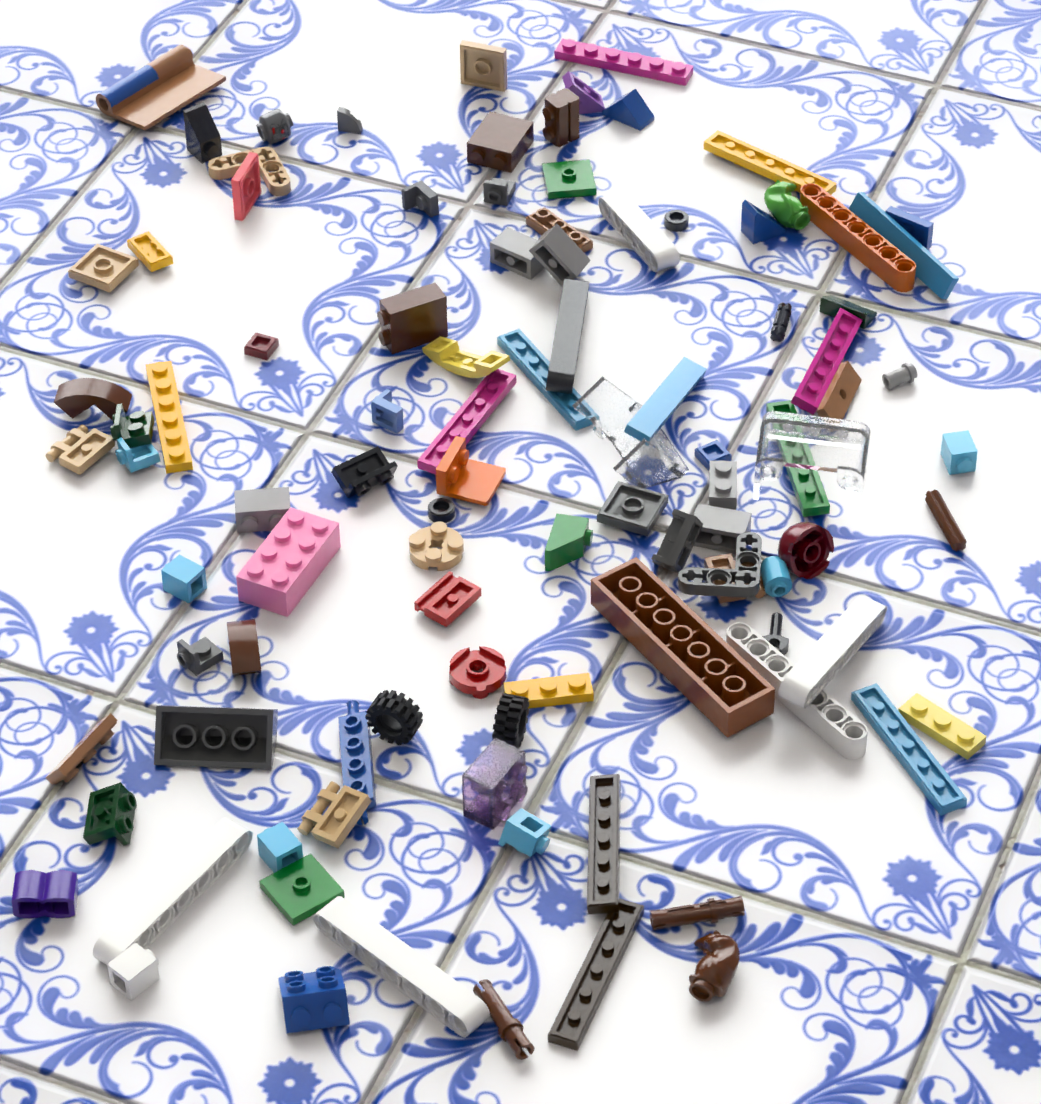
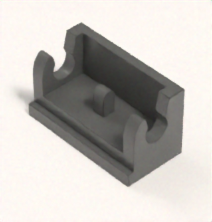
(678, 541)

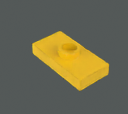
(150, 251)

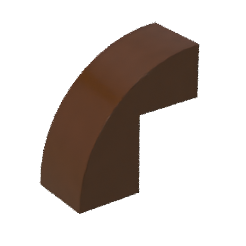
(82, 393)
(243, 647)

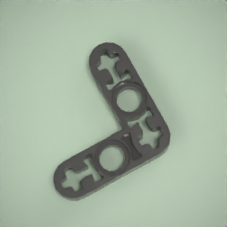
(738, 575)

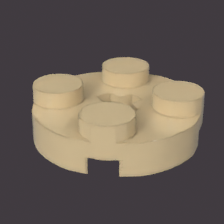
(436, 535)

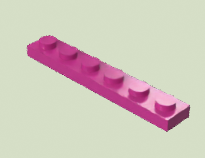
(623, 61)
(826, 361)
(469, 417)

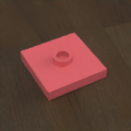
(246, 186)

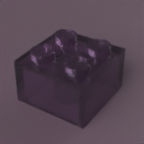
(494, 784)

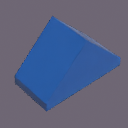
(630, 110)
(758, 224)

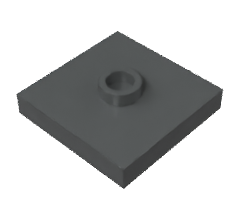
(632, 508)

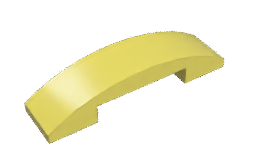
(448, 355)

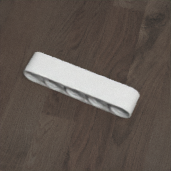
(639, 231)

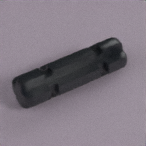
(781, 322)

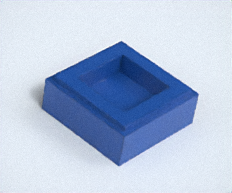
(712, 452)

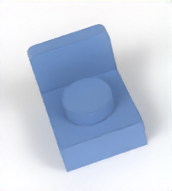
(387, 413)

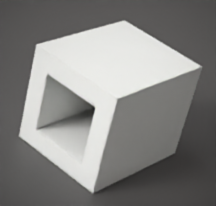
(133, 971)

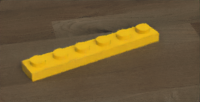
(763, 162)
(169, 417)

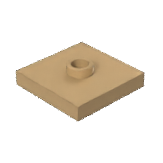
(483, 65)
(103, 268)

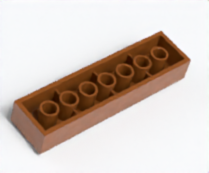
(682, 647)

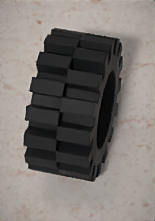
(394, 717)
(511, 719)

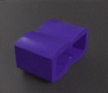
(45, 894)

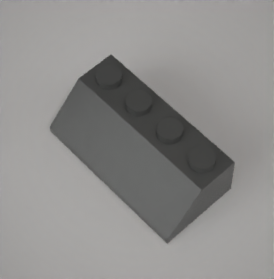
(215, 736)

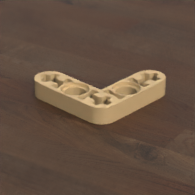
(227, 166)

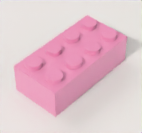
(288, 562)

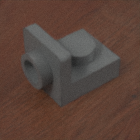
(498, 191)
(420, 195)
(199, 655)

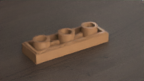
(544, 220)
(840, 392)
(83, 750)

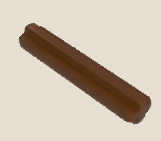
(945, 520)

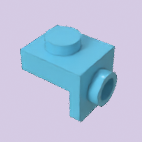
(136, 457)

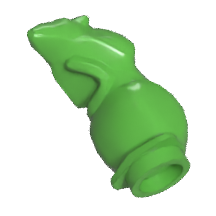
(785, 207)

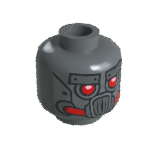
(274, 126)

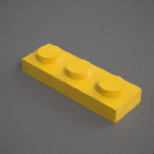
(553, 690)

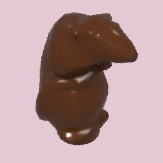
(716, 968)

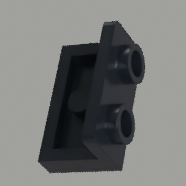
(363, 472)

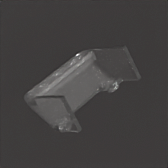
(813, 445)
(642, 461)

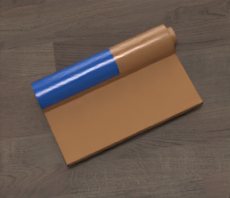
(158, 89)

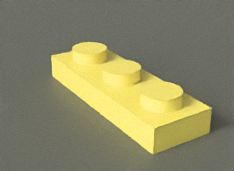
(942, 726)

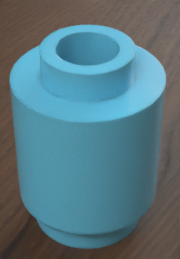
(775, 576)

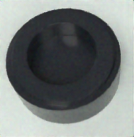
(676, 220)
(441, 510)

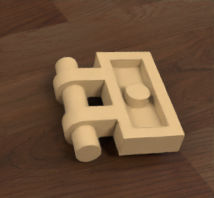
(80, 448)
(340, 817)

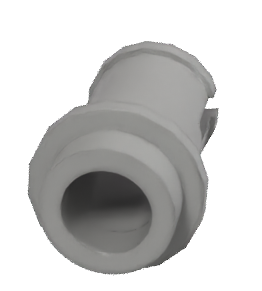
(906, 373)

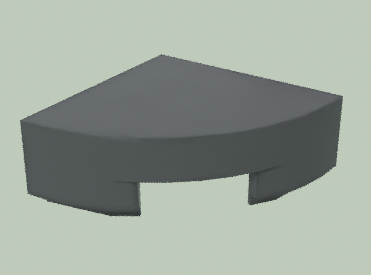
(348, 122)

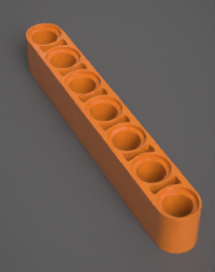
(858, 238)

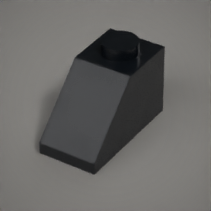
(201, 133)

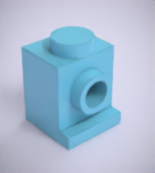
(526, 833)

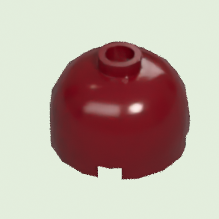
(806, 549)

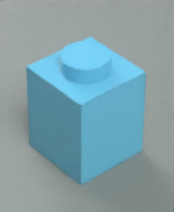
(959, 452)
(184, 578)
(279, 847)

